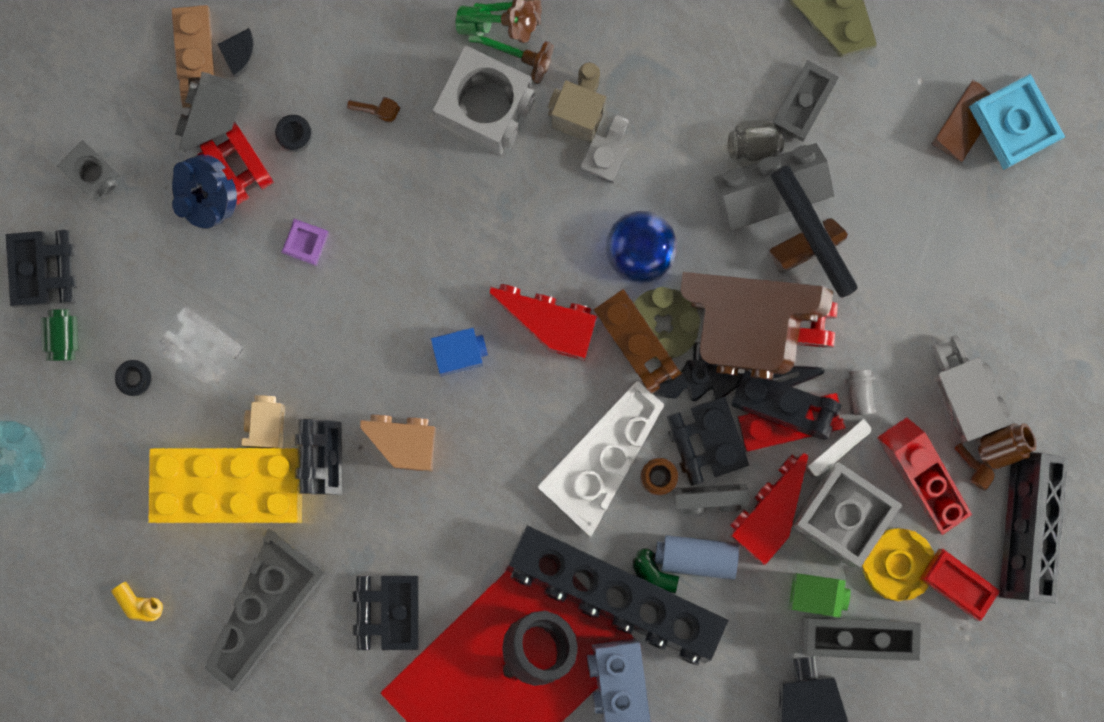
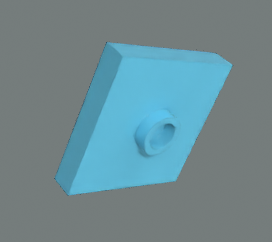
(1017, 121)

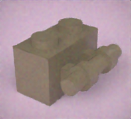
(578, 107)

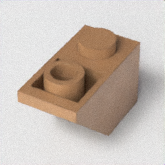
(403, 445)

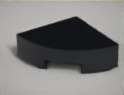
(238, 51)

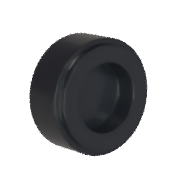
(293, 133)

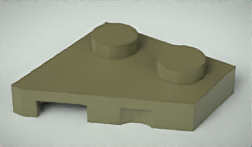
(840, 22)

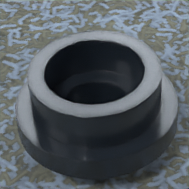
(123, 372)

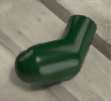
(647, 570)

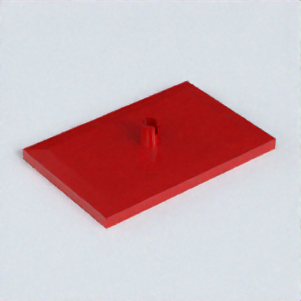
(463, 670)

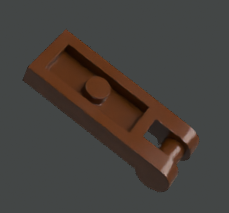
(636, 339)

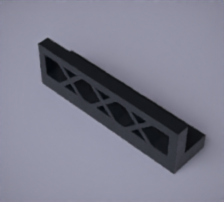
(1028, 527)

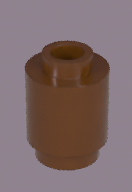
(1007, 445)
(666, 468)

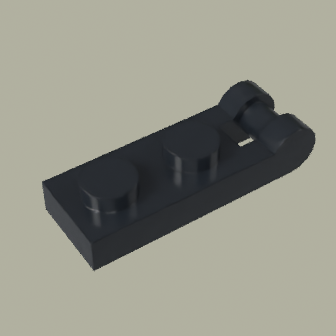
(786, 405)

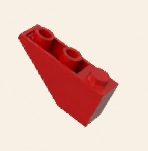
(555, 327)
(924, 474)
(771, 520)

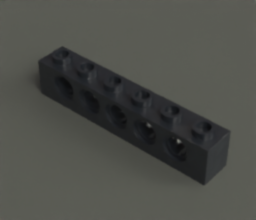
(704, 625)

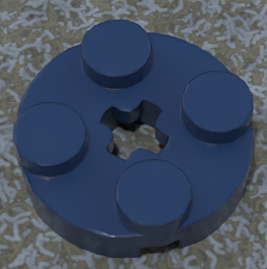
(187, 193)

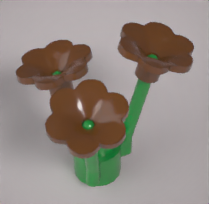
(521, 20)

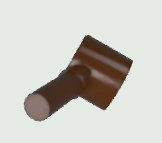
(385, 111)
(983, 474)

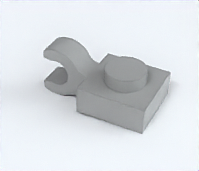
(605, 154)

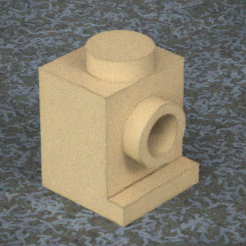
(264, 423)

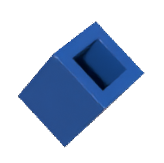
(459, 351)

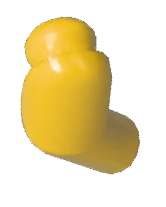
(137, 607)

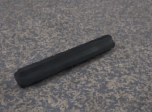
(814, 231)

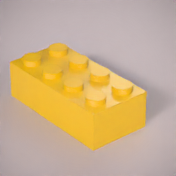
(224, 485)

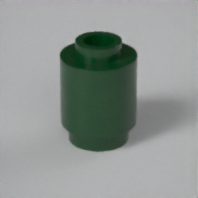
(59, 335)

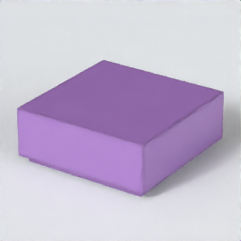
(305, 242)

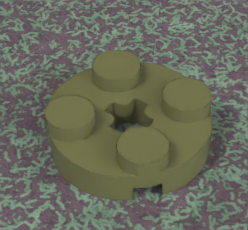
(684, 320)

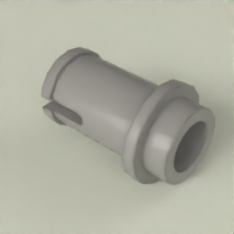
(861, 392)

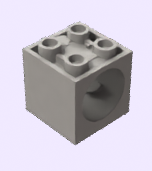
(476, 69)
(846, 515)

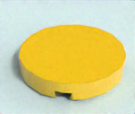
(897, 564)

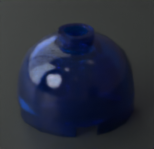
(641, 247)

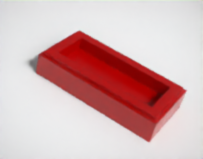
(959, 584)

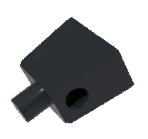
(810, 696)

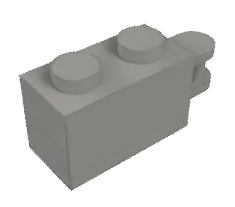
(968, 392)

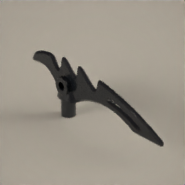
(702, 376)

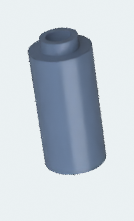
(698, 557)

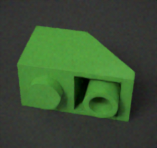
(819, 595)

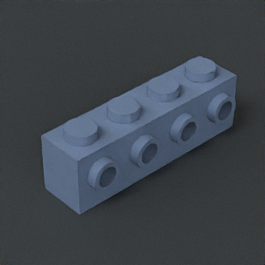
(619, 681)

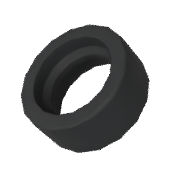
(562, 636)

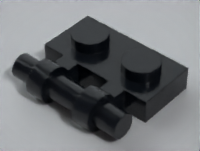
(28, 268)
(718, 436)
(319, 457)
(398, 613)

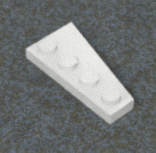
(597, 465)

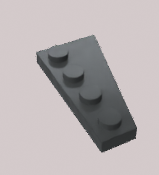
(270, 599)

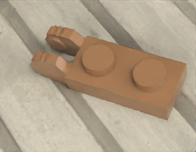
(192, 46)

